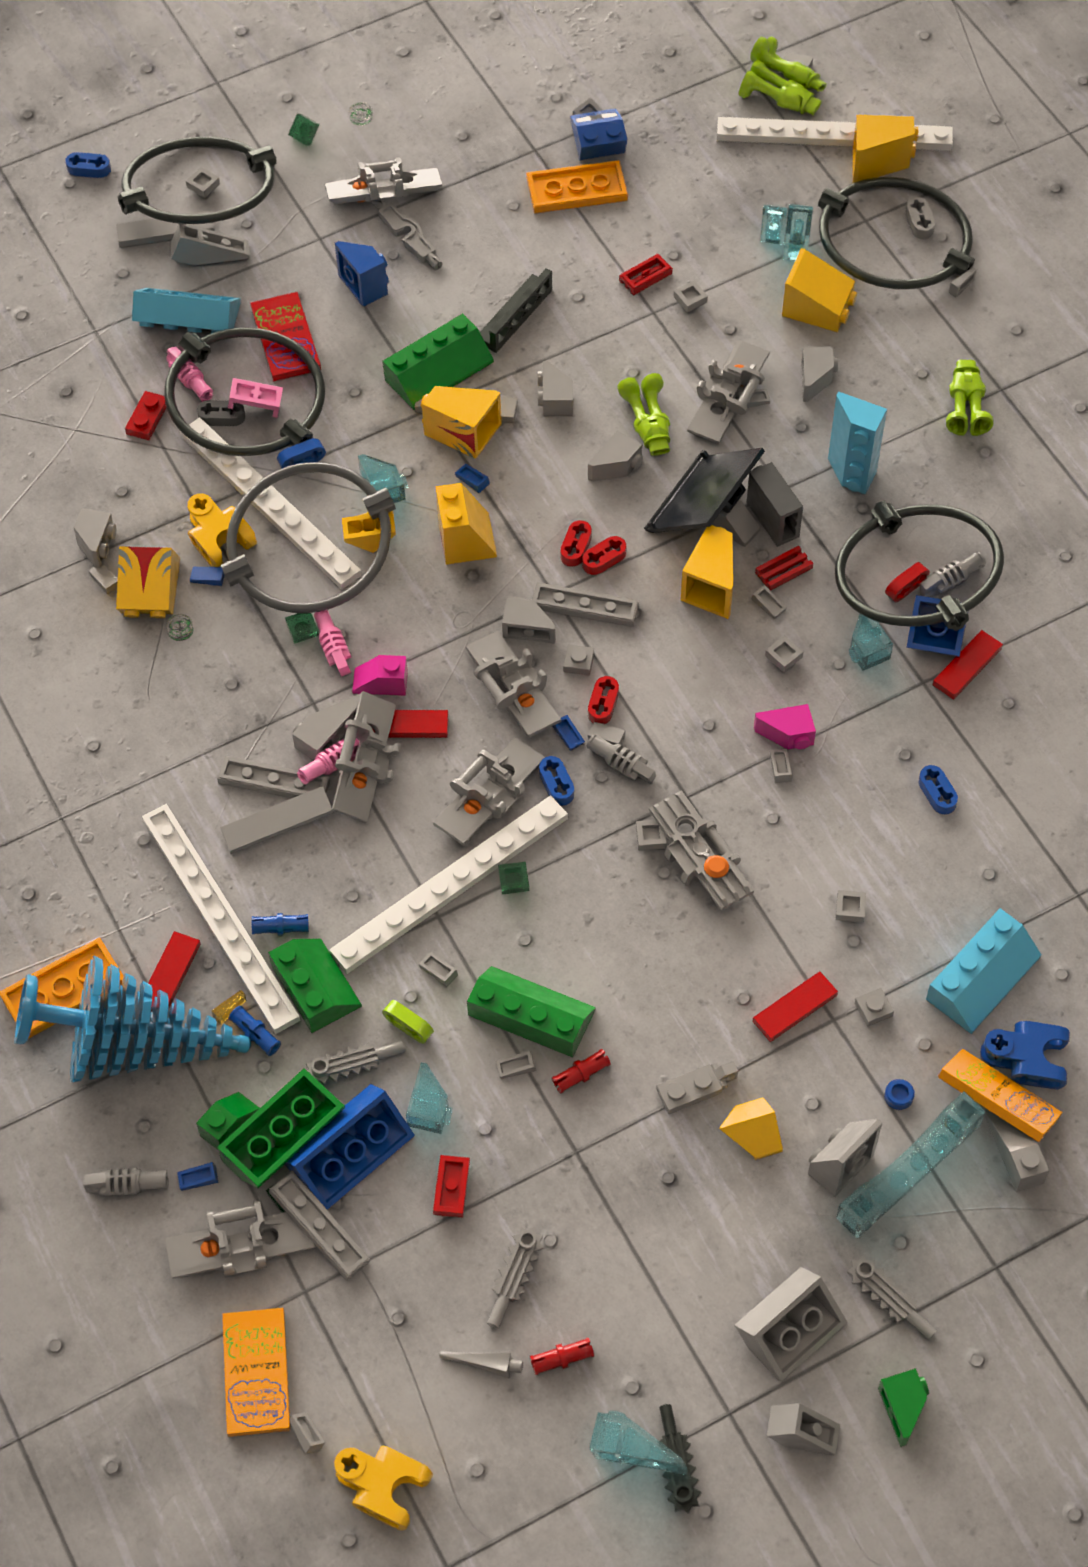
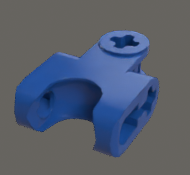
(1024, 1053)

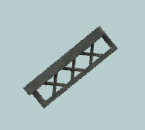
(517, 310)

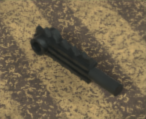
(682, 1485)

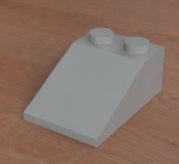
(845, 1154)

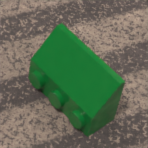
(313, 982)

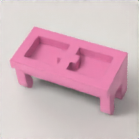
(255, 395)

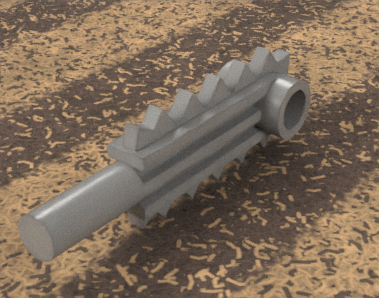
(352, 1061)
(514, 1274)
(890, 1296)

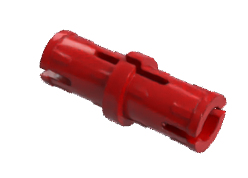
(581, 1071)
(562, 1356)

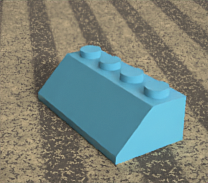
(184, 309)
(856, 441)
(984, 971)

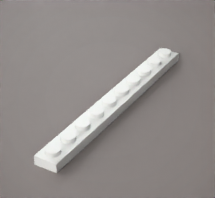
(816, 133)
(278, 511)
(448, 884)
(221, 919)

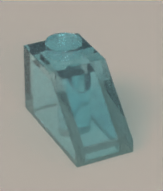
(774, 223)
(797, 230)
(383, 475)
(869, 644)
(428, 1103)

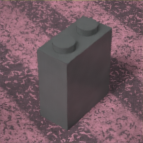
(774, 504)

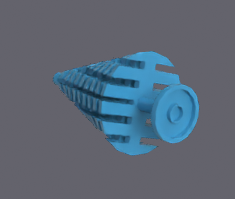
(117, 1025)

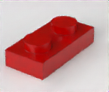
(146, 416)
(451, 1186)

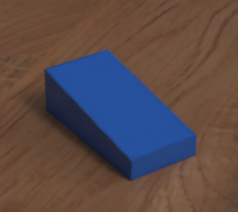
(472, 478)
(207, 575)
(568, 733)
(198, 1176)

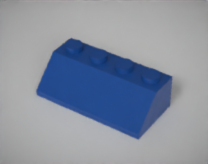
(351, 1146)

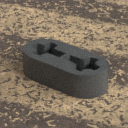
(220, 414)

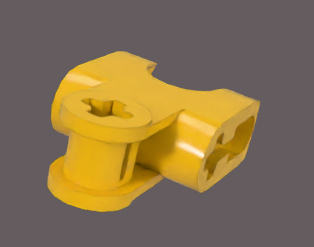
(212, 528)
(377, 1479)

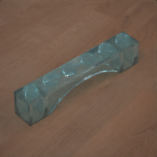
(883, 1191)

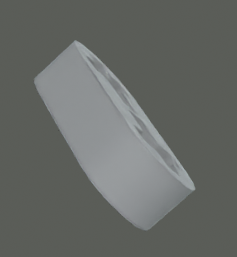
(915, 218)

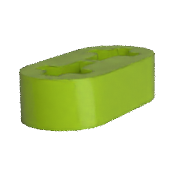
(408, 1021)

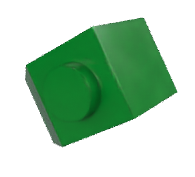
(224, 1118)
(904, 1401)

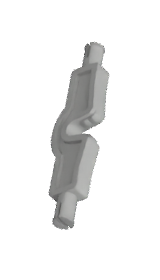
(414, 241)

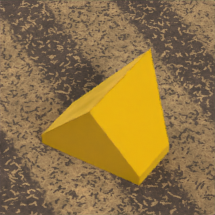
(365, 532)
(754, 1128)

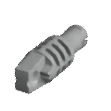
(951, 575)
(622, 759)
(125, 1181)

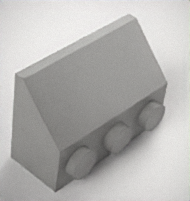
(791, 1323)

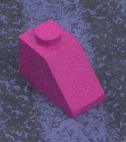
(382, 676)
(787, 726)

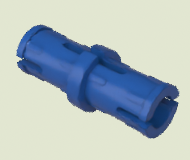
(280, 924)
(255, 1030)

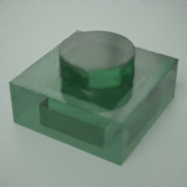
(303, 129)
(301, 627)
(513, 878)

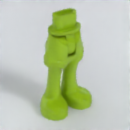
(765, 51)
(788, 94)
(968, 387)
(653, 427)

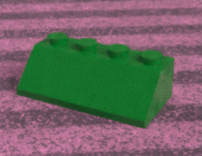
(437, 359)
(529, 1010)
(279, 1129)

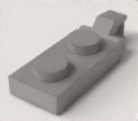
(696, 1086)

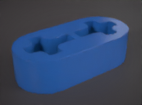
(88, 165)
(306, 451)
(562, 778)
(943, 787)

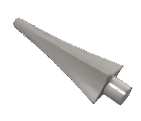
(497, 1363)

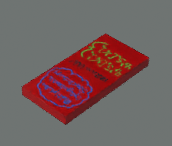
(286, 317)

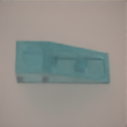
(625, 1442)

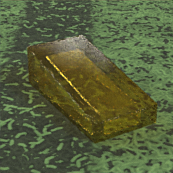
(223, 1010)

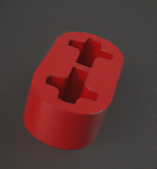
(571, 542)
(604, 555)
(907, 582)
(598, 699)

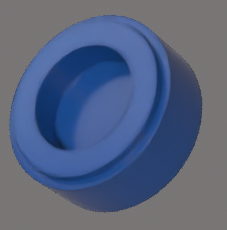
(899, 1094)

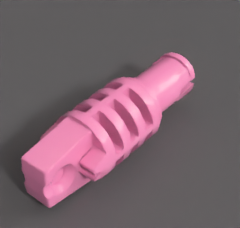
(190, 376)
(332, 642)
(324, 762)

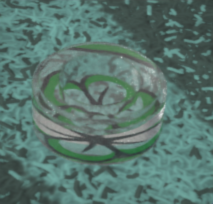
(360, 114)
(179, 627)

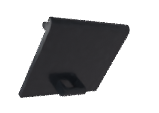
(705, 490)

